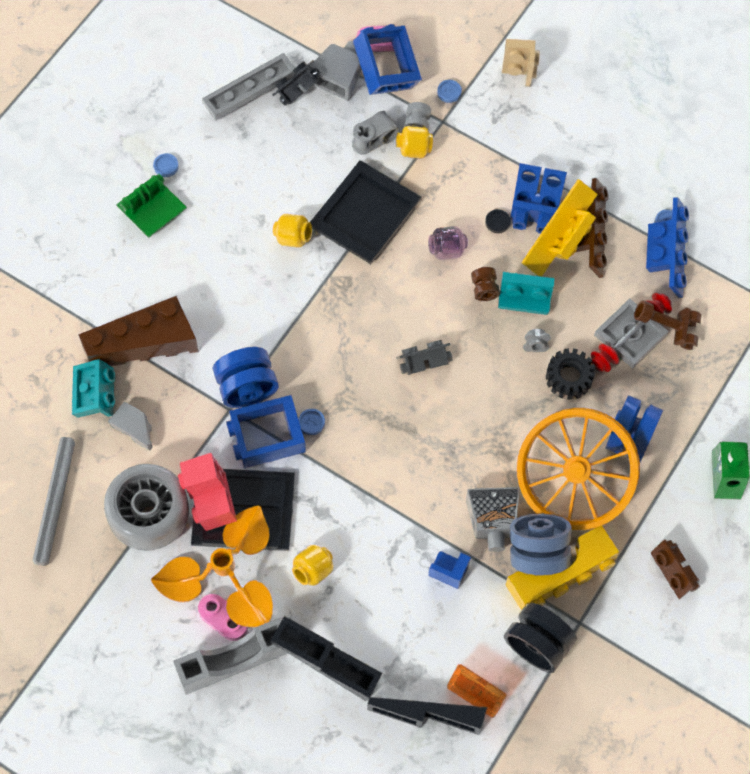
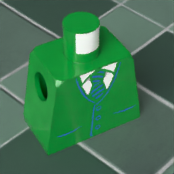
(730, 463)

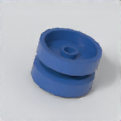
(245, 377)
(639, 429)

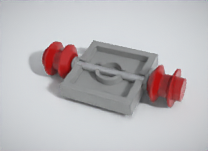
(628, 337)

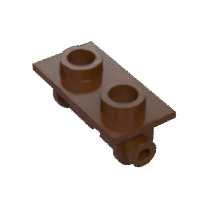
(669, 560)

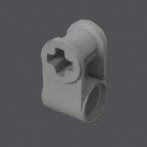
(374, 133)

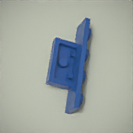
(667, 247)

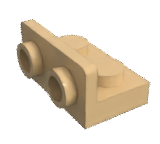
(521, 59)

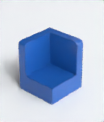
(449, 569)

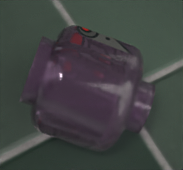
(447, 243)

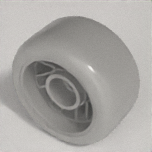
(141, 488)

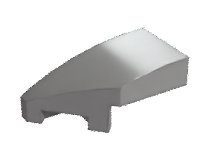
(132, 423)

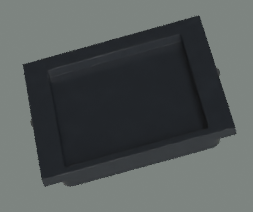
(365, 212)
(252, 488)

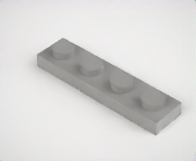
(248, 87)

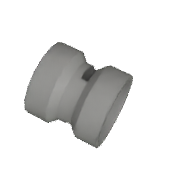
(418, 114)

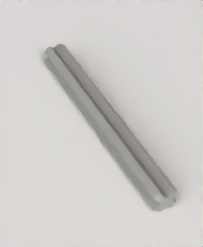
(53, 501)

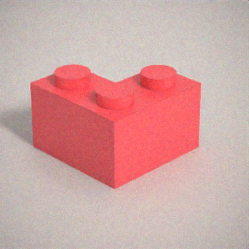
(209, 489)

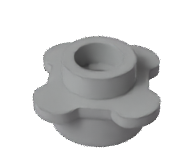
(536, 341)

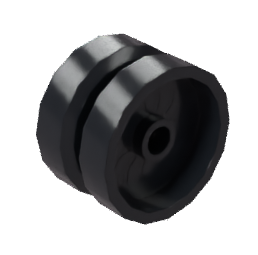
(540, 637)

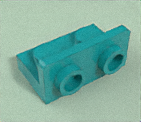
(526, 293)
(93, 389)

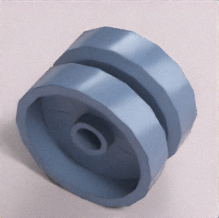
(540, 544)

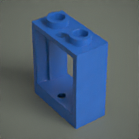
(404, 53)
(272, 452)

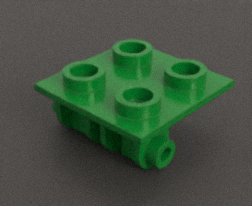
(151, 205)

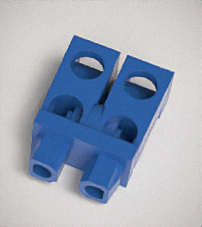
(532, 205)

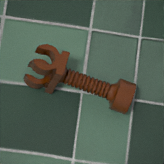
(685, 318)

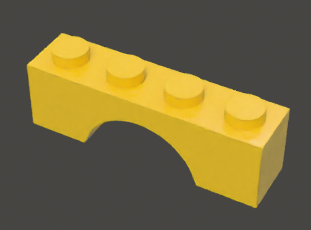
(593, 552)

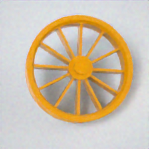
(578, 468)

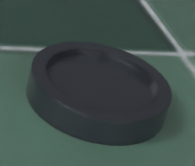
(497, 221)

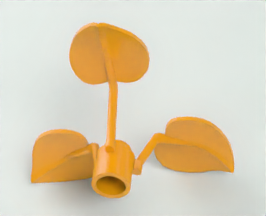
(249, 605)

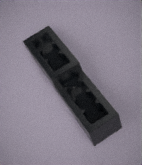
(326, 658)
(413, 713)

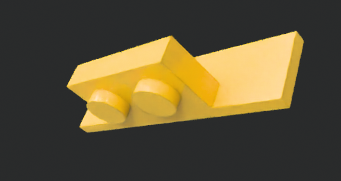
(563, 230)

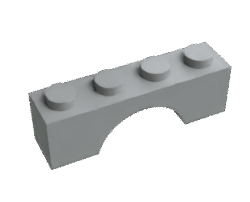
(211, 666)

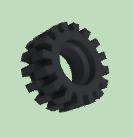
(572, 360)

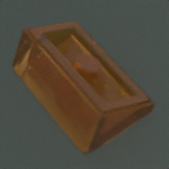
(476, 690)

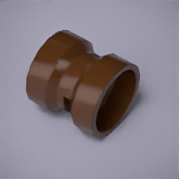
(485, 285)

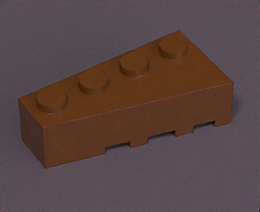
(141, 335)

